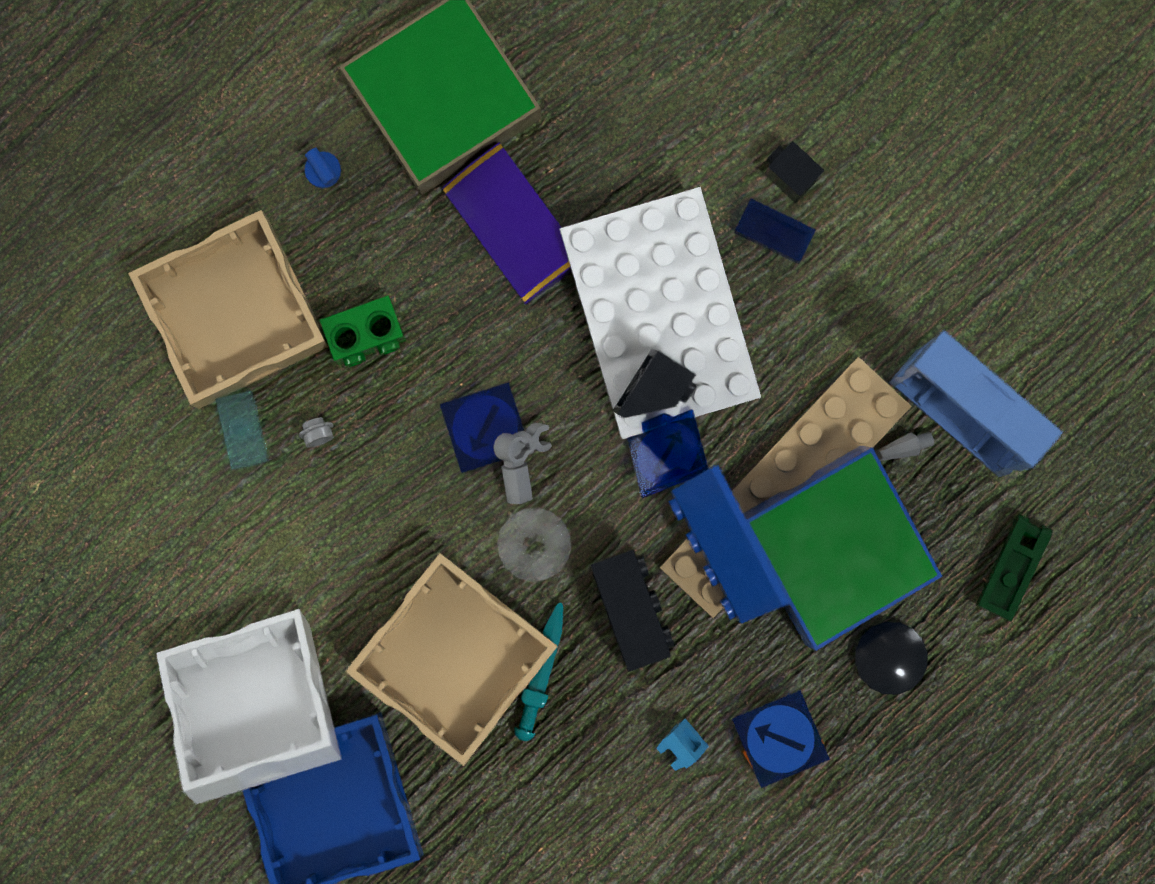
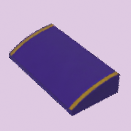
(510, 222)

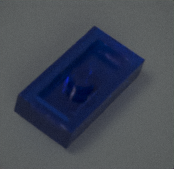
(774, 231)

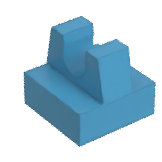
(684, 743)

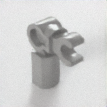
(513, 451)

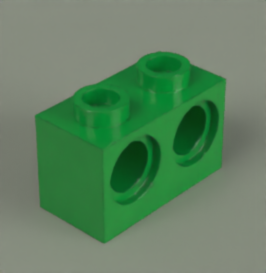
(361, 321)

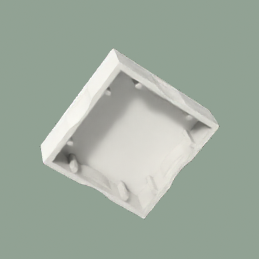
(247, 707)

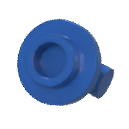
(322, 168)

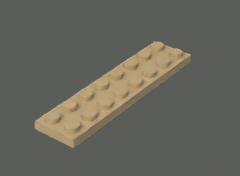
(847, 415)

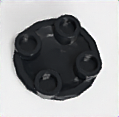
(891, 658)

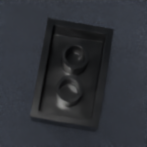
(632, 610)

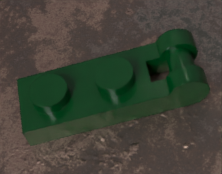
(1014, 568)

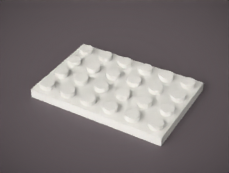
(660, 285)

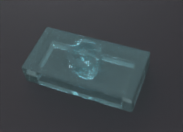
(242, 430)

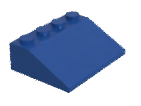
(728, 546)

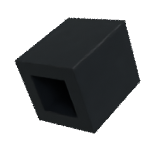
(793, 171)

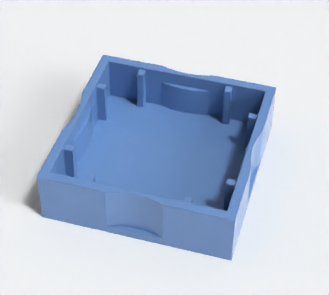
(975, 406)

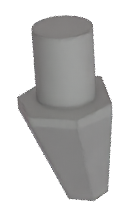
(905, 446)

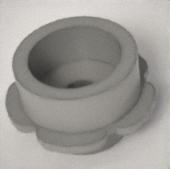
(316, 432)

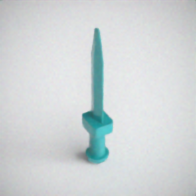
(534, 696)

